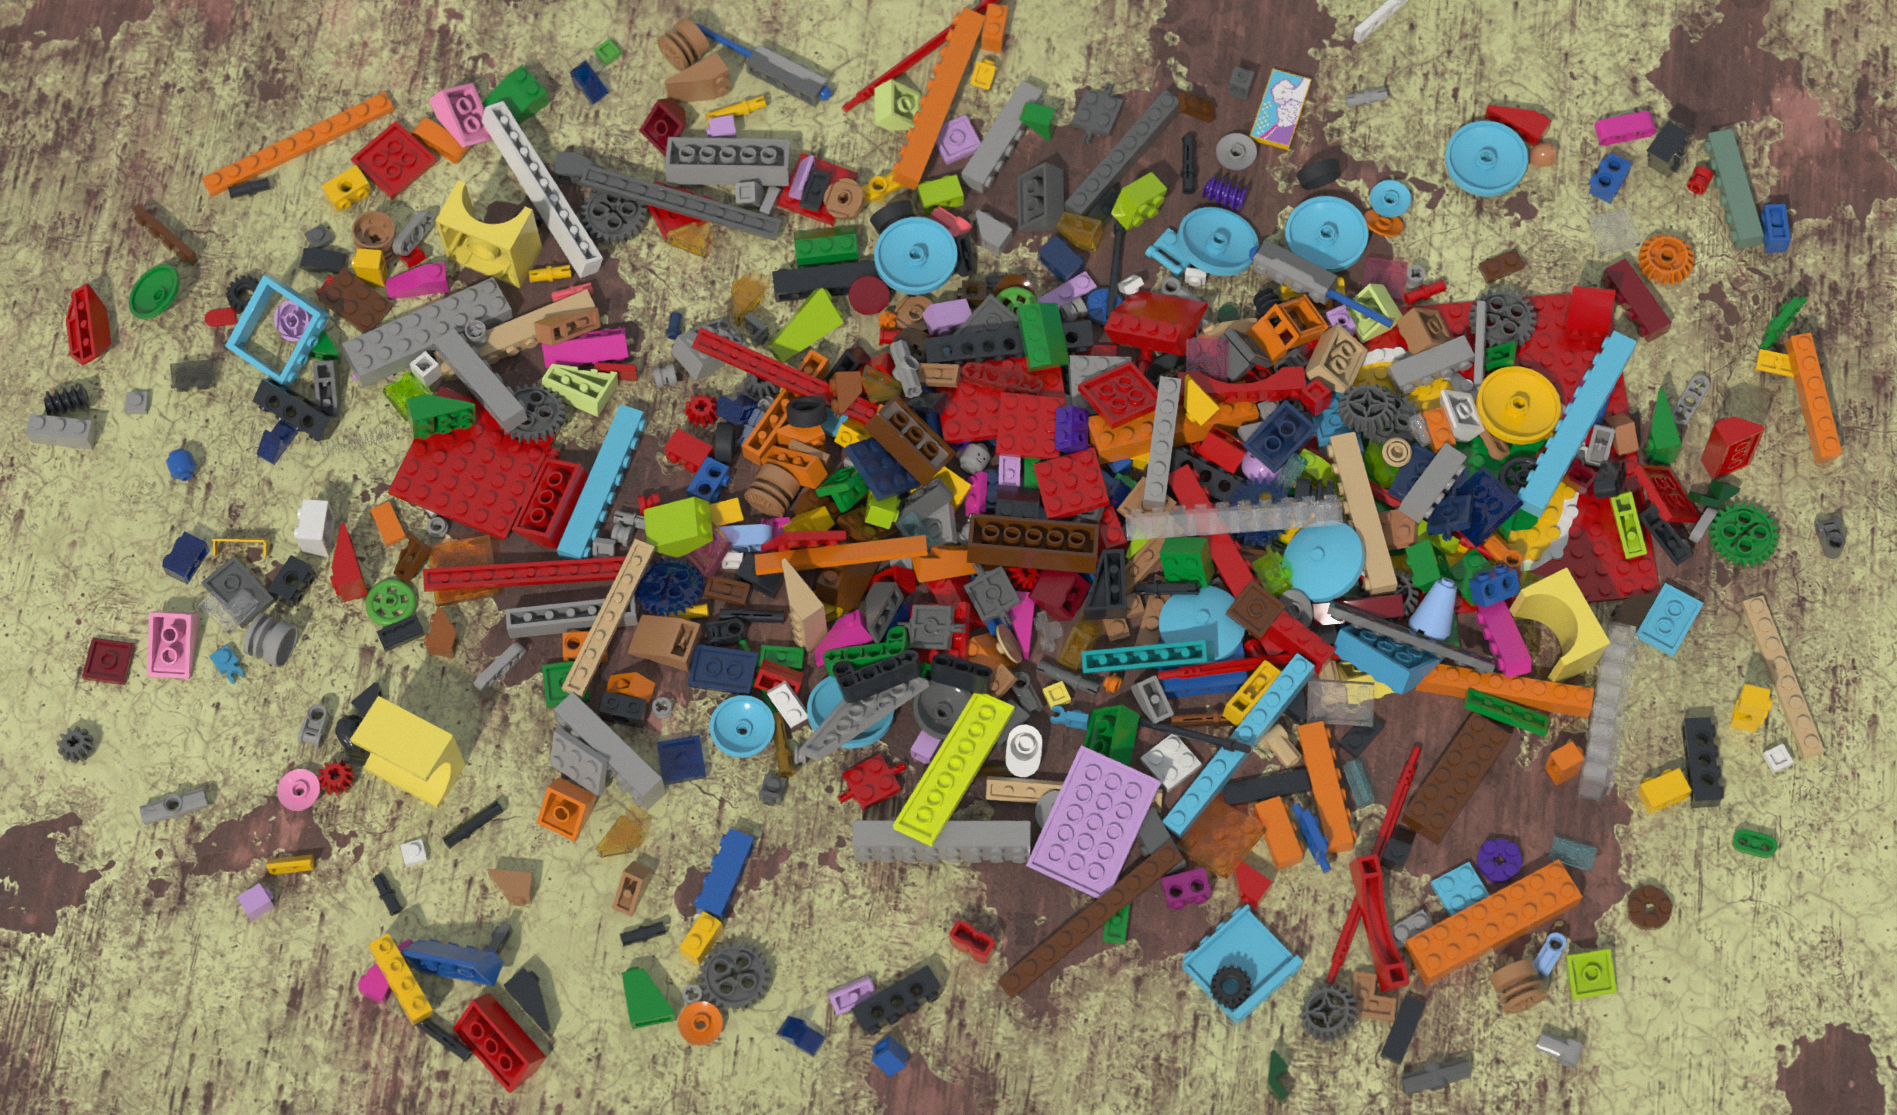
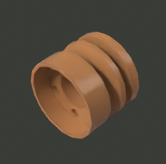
(683, 44)
(375, 232)
(772, 491)
(1519, 988)

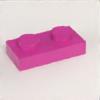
(977, 495)

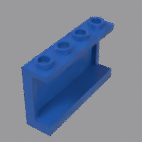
(1206, 684)

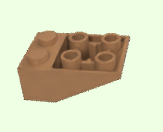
(666, 640)

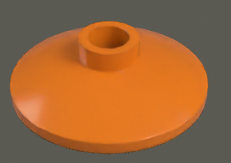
(1383, 225)
(695, 1014)

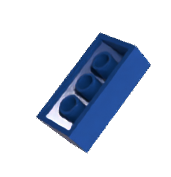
(454, 961)

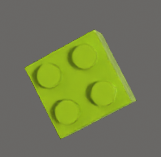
(1139, 201)

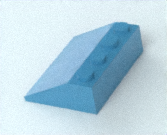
(1385, 660)

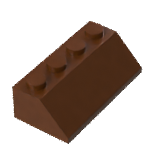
(909, 440)
(845, 584)

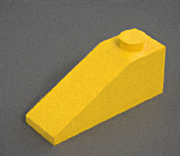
(1250, 693)

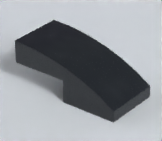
(322, 259)

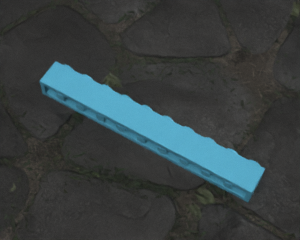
(1577, 423)
(1249, 732)

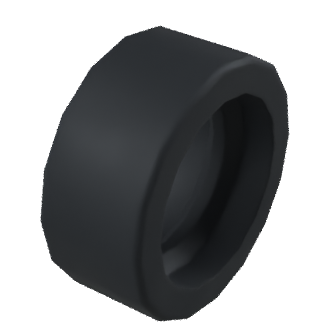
(806, 412)
(725, 442)

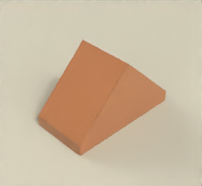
(1625, 435)

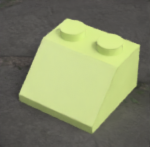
(896, 106)
(1378, 299)

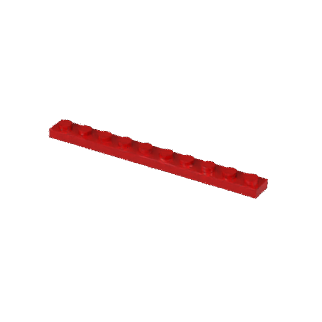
(775, 372)
(521, 574)

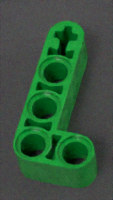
(866, 655)

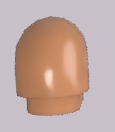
(1542, 155)

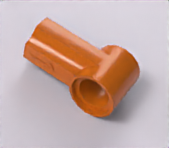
(1503, 552)

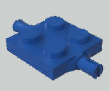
(1315, 841)

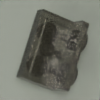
(192, 374)

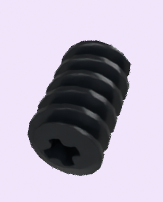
(1264, 301)
(66, 399)

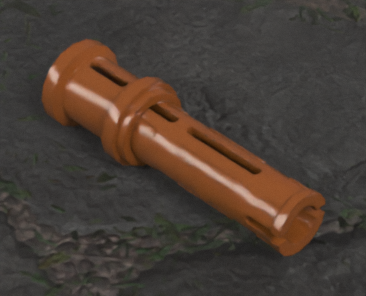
(1200, 720)

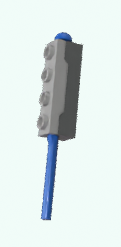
(778, 71)
(1305, 278)

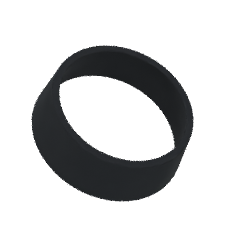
(1319, 173)
(891, 213)
(1162, 364)

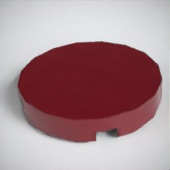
(868, 294)

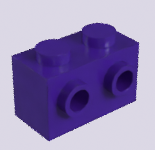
(1071, 429)

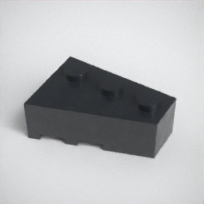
(1668, 149)
(1108, 590)

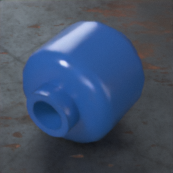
(181, 464)

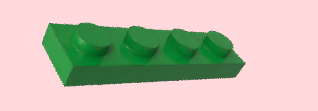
(1506, 712)

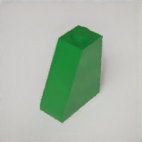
(644, 1000)

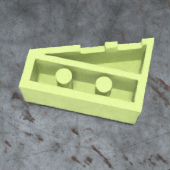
(581, 388)

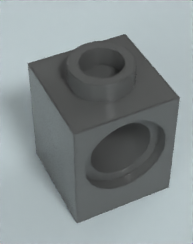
(1241, 83)

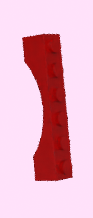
(1282, 385)
(1369, 890)

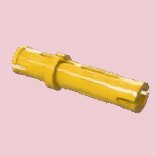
(738, 109)

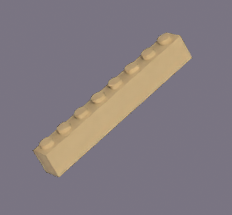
(520, 332)
(1362, 512)

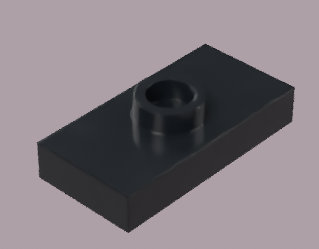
(400, 633)

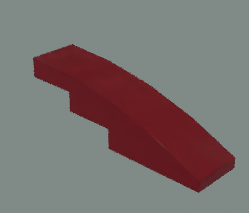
(1379, 606)

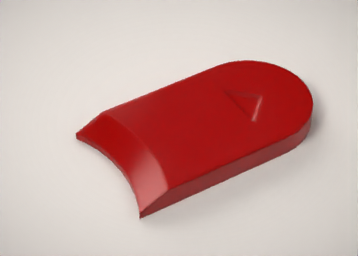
(220, 317)

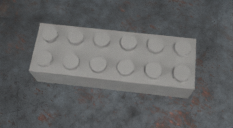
(728, 161)
(624, 764)

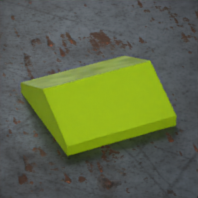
(1590, 973)

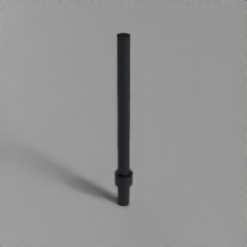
(1119, 231)
(1228, 744)

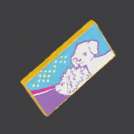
(1280, 109)

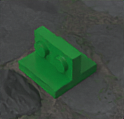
(845, 487)

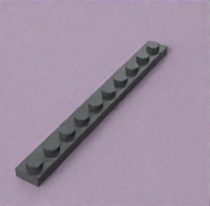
(680, 202)

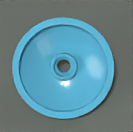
(740, 714)

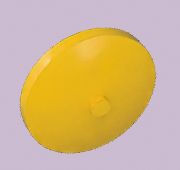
(1518, 405)

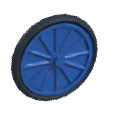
(1096, 304)

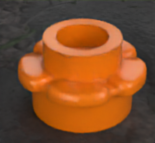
(887, 320)
(1112, 683)

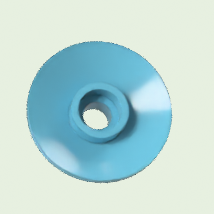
(1391, 191)

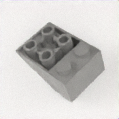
(697, 363)

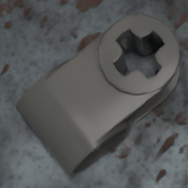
(1293, 359)
(1830, 532)

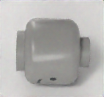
(974, 458)

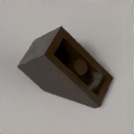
(1633, 610)

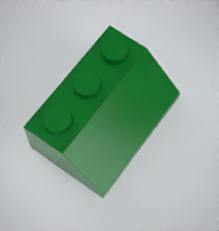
(826, 246)
(1042, 336)
(1112, 732)

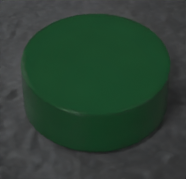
(1227, 313)

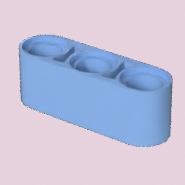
(747, 537)

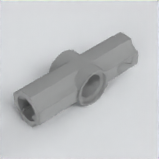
(905, 369)
(161, 810)

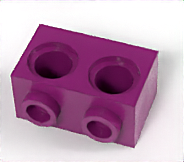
(1183, 883)

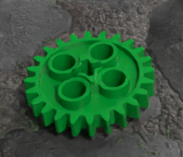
(1758, 547)

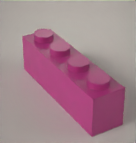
(587, 348)
(1504, 639)

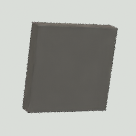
(1248, 347)

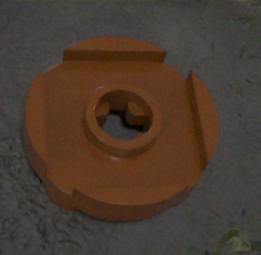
(1650, 920)

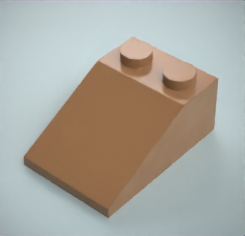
(700, 82)

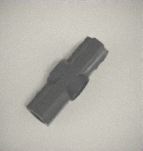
(1435, 1076)

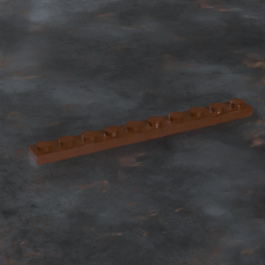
(1090, 920)

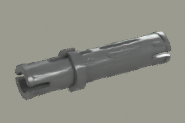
(1068, 677)

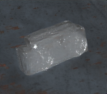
(1049, 631)

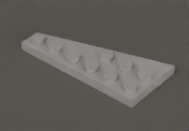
(853, 718)

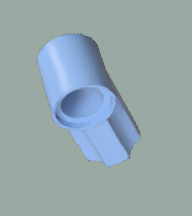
(1548, 956)

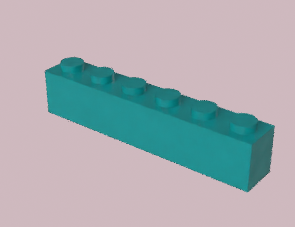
(1148, 656)

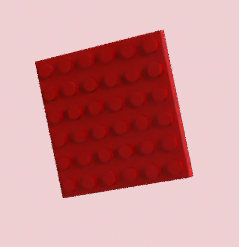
(471, 472)

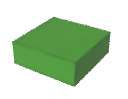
(607, 52)

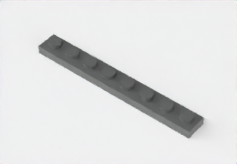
(1402, 634)

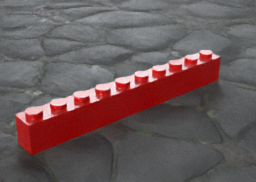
(1223, 550)

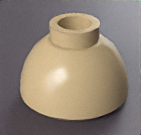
(1396, 452)

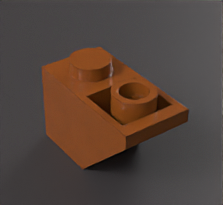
(845, 389)
(442, 636)

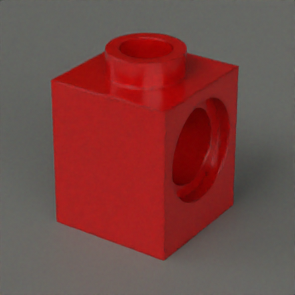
(1315, 397)

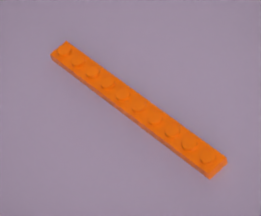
(298, 144)

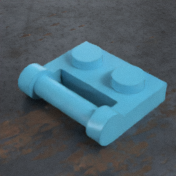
(1169, 245)

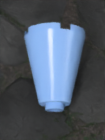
(1436, 610)

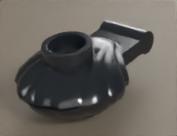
(344, 731)

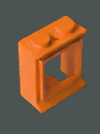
(1307, 313)

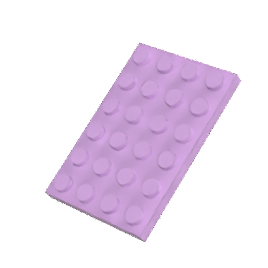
(1093, 823)

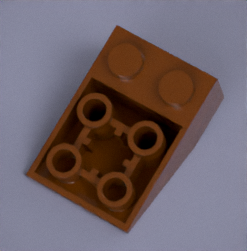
(809, 500)

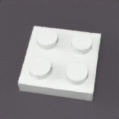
(1170, 762)

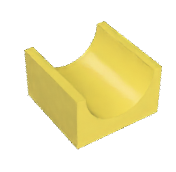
(495, 250)
(1565, 611)
(409, 752)

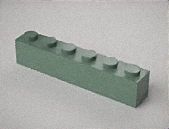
(1733, 189)

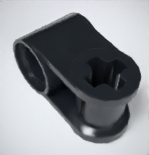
(723, 632)

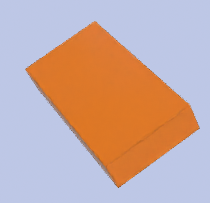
(388, 523)

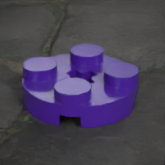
(1508, 852)

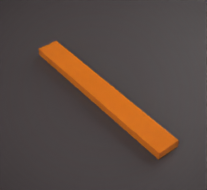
(842, 554)

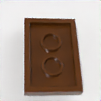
(355, 301)
(855, 526)

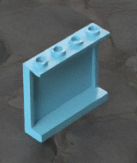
(1250, 946)

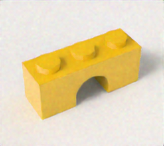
(1751, 708)

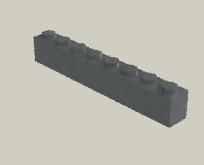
(1124, 154)

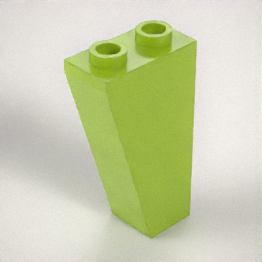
(807, 325)

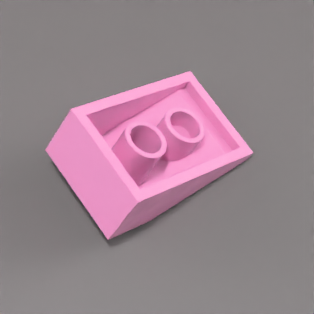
(461, 114)
(172, 643)

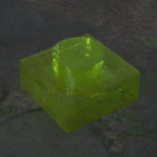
(1528, 579)

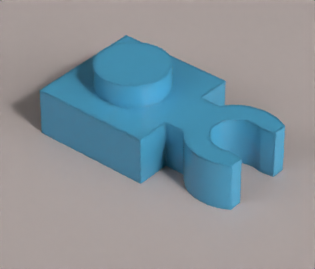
(226, 662)

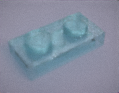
(1572, 853)

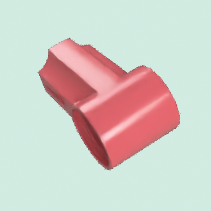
(953, 224)

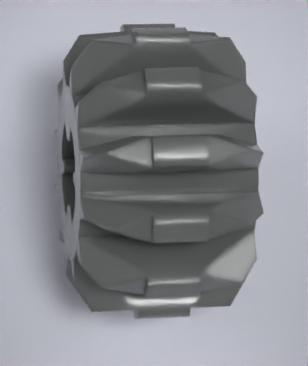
(759, 389)
(72, 739)

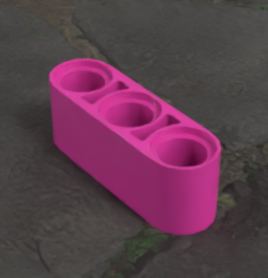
(1625, 128)

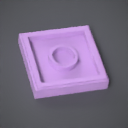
(957, 140)

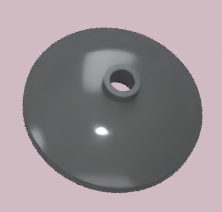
(937, 699)

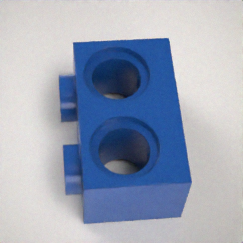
(1612, 179)
(1775, 228)
(704, 481)
(1499, 583)

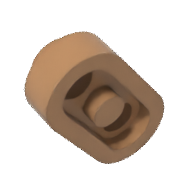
(1496, 447)

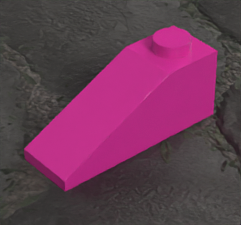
(418, 282)
(1022, 624)
(847, 632)
(374, 984)

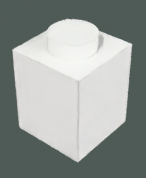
(426, 369)

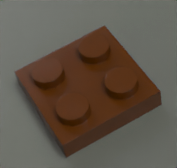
(1255, 609)

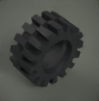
(236, 288)
(1230, 999)

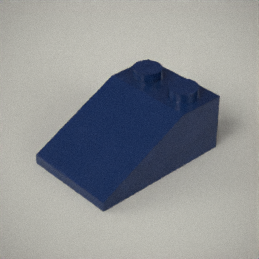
(1280, 437)

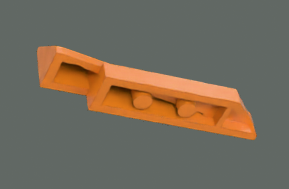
(944, 563)

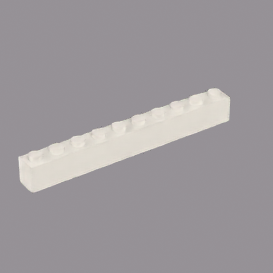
(542, 189)

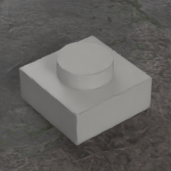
(137, 403)
(603, 548)

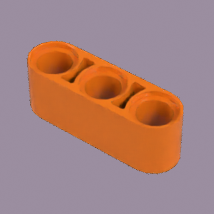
(439, 140)

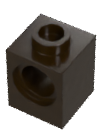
(976, 287)

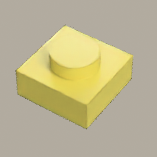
(1056, 695)

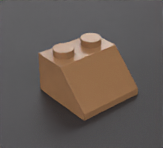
(1423, 330)

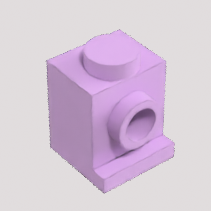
(1340, 315)

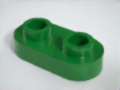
(1754, 842)

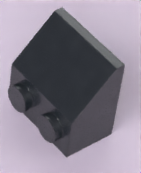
(1017, 501)

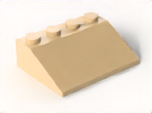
(805, 610)

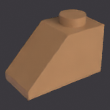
(514, 885)
(632, 887)

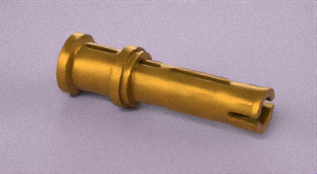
(783, 754)

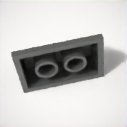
(1040, 198)

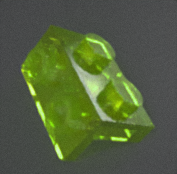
(400, 391)
(1382, 471)
(1271, 573)

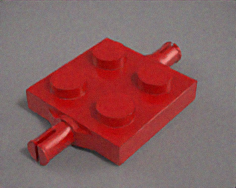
(871, 782)

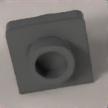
(757, 329)
(772, 790)

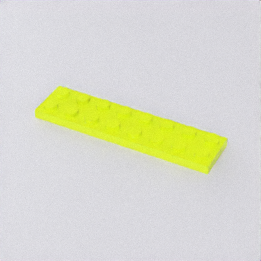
(953, 768)

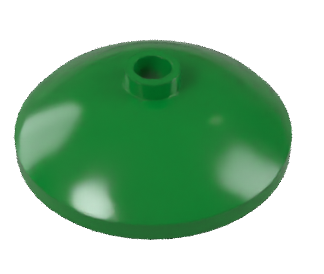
(154, 292)

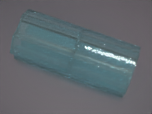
(1290, 472)
(1358, 783)

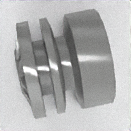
(270, 640)

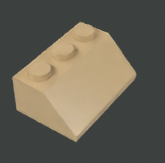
(1336, 359)

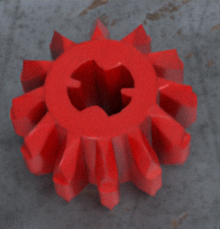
(701, 417)
(1021, 577)
(339, 784)

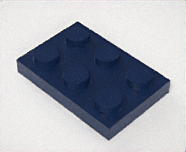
(723, 670)

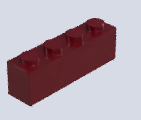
(1636, 300)

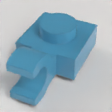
(1073, 719)

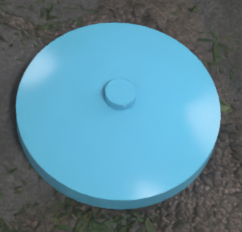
(1486, 158)
(1327, 233)
(1216, 241)
(915, 255)
(1324, 561)
(1201, 618)
(826, 698)

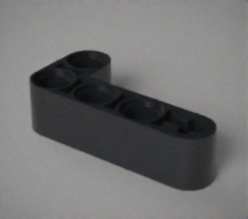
(876, 677)

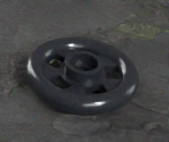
(1506, 471)

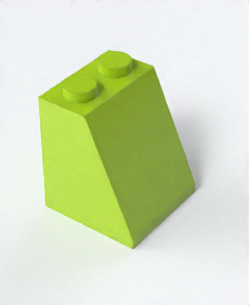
(679, 526)

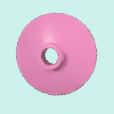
(294, 782)

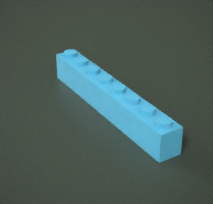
(602, 483)

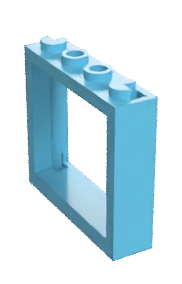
(251, 316)

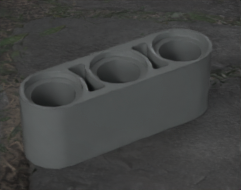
(926, 500)

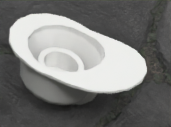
(1023, 750)

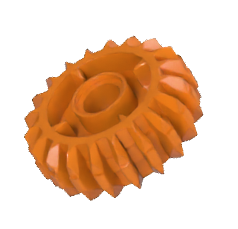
(1668, 247)

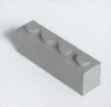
(1431, 365)
(1432, 483)

